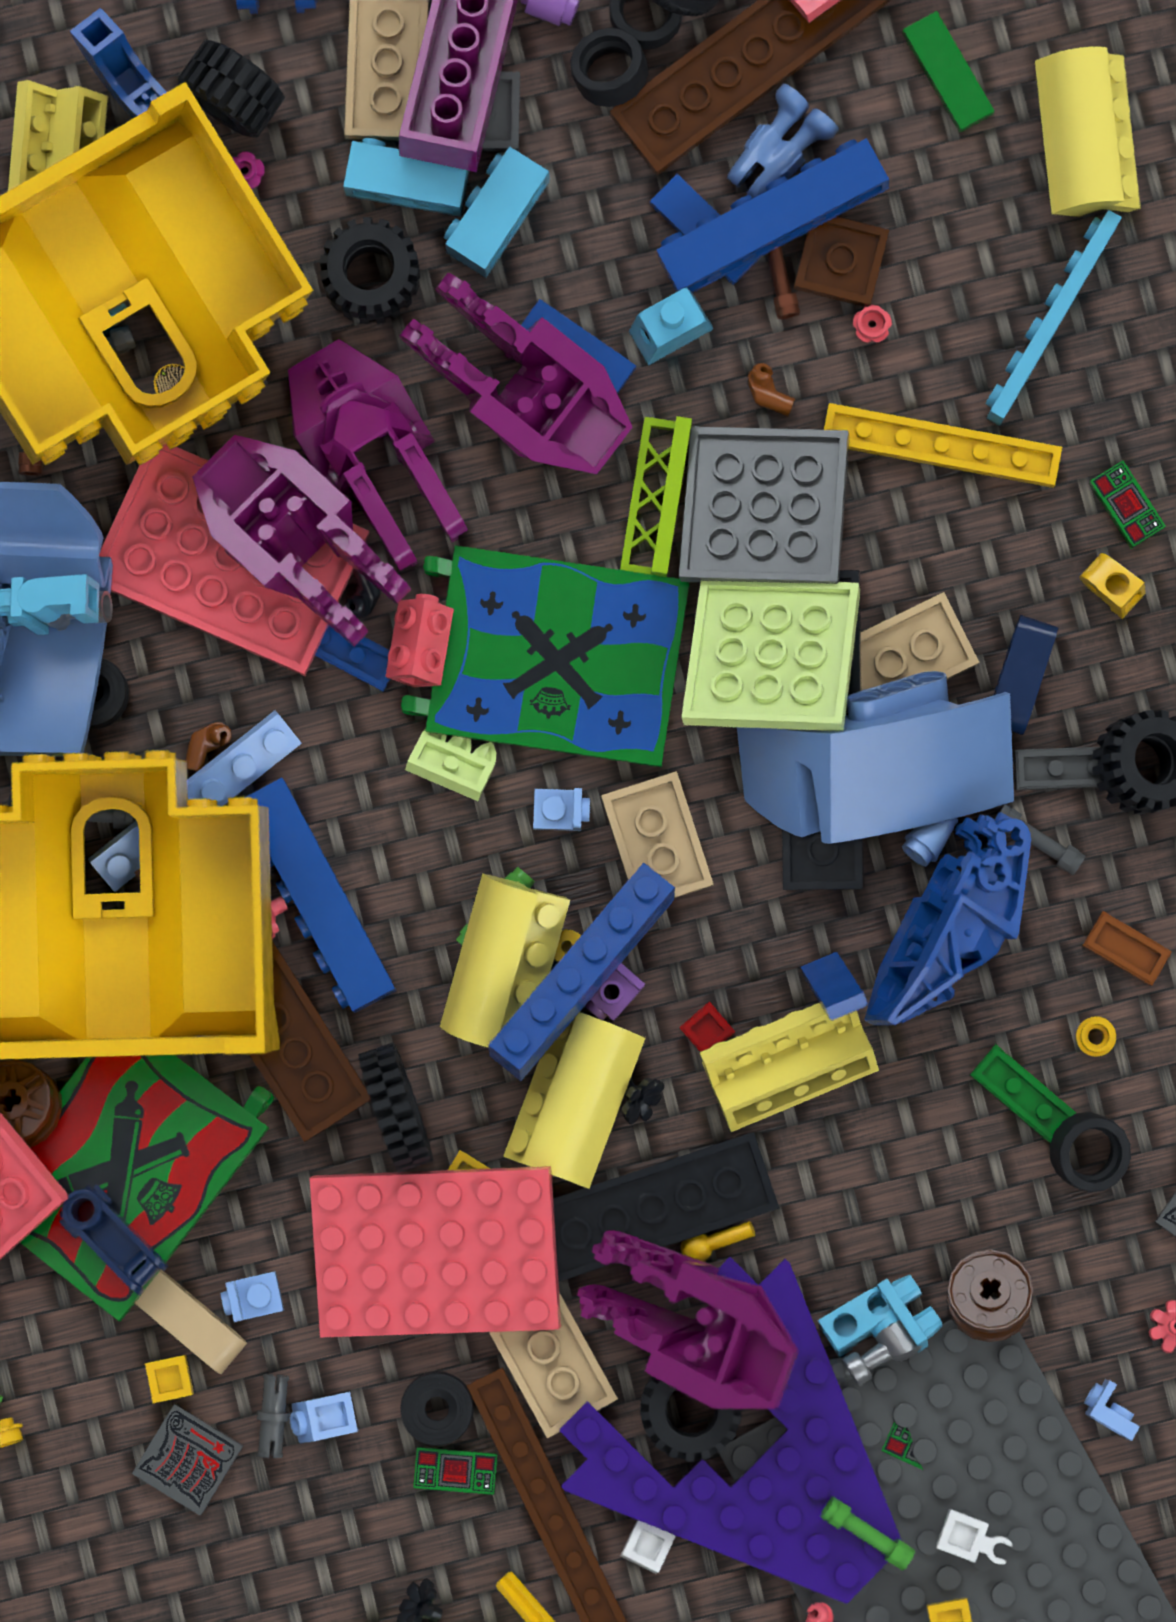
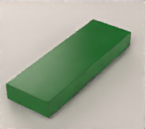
(948, 71)
(1021, 1092)

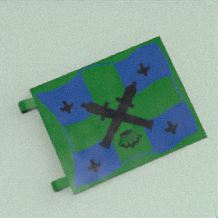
(556, 656)

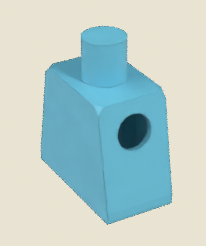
(669, 325)

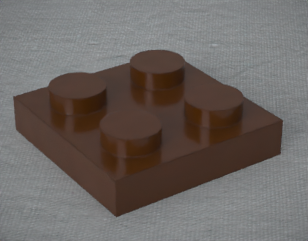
(842, 261)

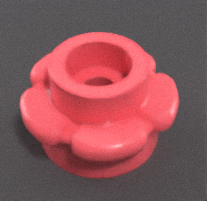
(879, 316)

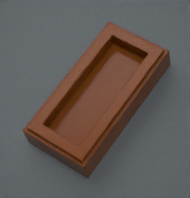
(1126, 948)

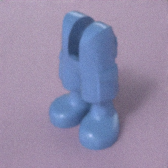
(774, 154)

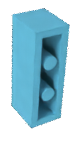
(385, 177)
(496, 211)

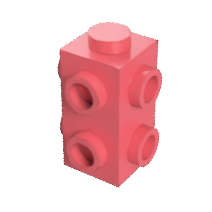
(419, 641)

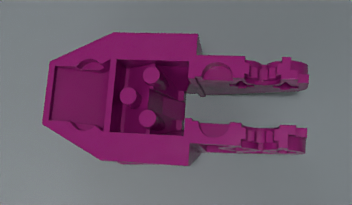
(345, 403)
(556, 404)
(276, 514)
(731, 1362)

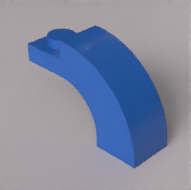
(116, 63)

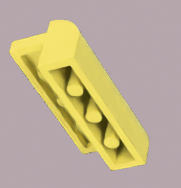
(52, 126)
(1087, 132)
(502, 957)
(786, 1064)
(575, 1099)

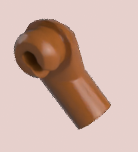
(764, 390)
(205, 741)

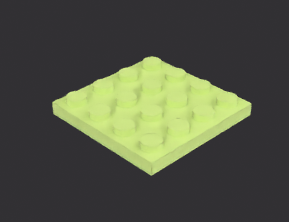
(771, 655)

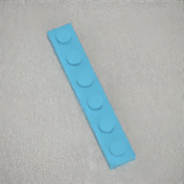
(1043, 330)

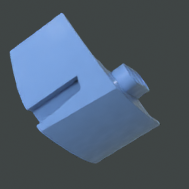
(51, 677)
(893, 768)

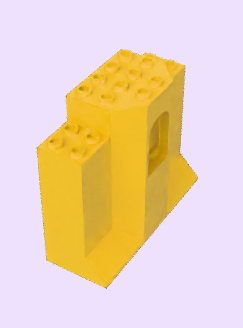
(150, 222)
(185, 956)

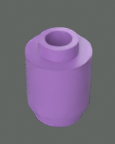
(552, 10)

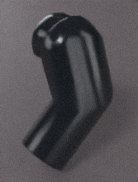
(364, 597)

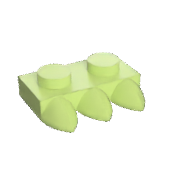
(452, 763)

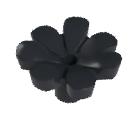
(640, 1098)
(420, 1603)

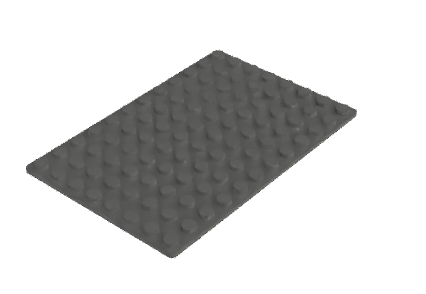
(1001, 1454)

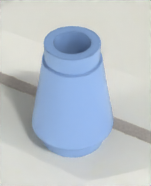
(926, 842)

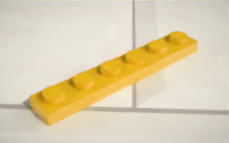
(946, 445)

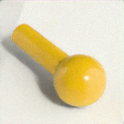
(701, 1246)

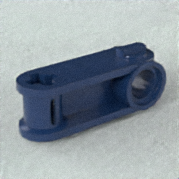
(112, 1238)

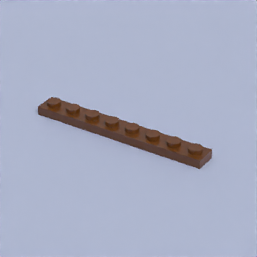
(544, 1499)

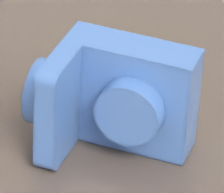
(560, 809)
(252, 1297)
(323, 1418)
(1114, 1418)

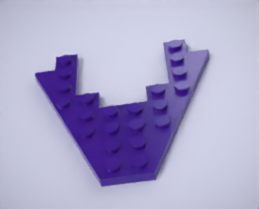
(776, 1505)

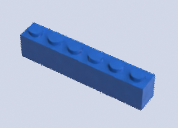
(773, 217)
(321, 903)
(581, 972)

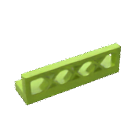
(671, 496)

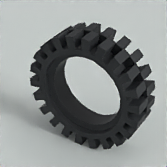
(395, 1107)

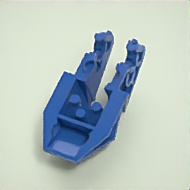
(955, 921)

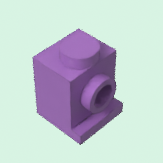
(629, 988)

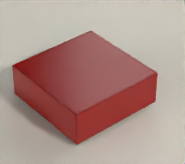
(706, 1028)

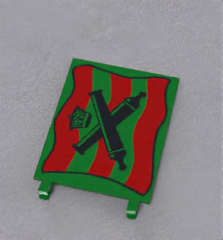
(155, 1145)

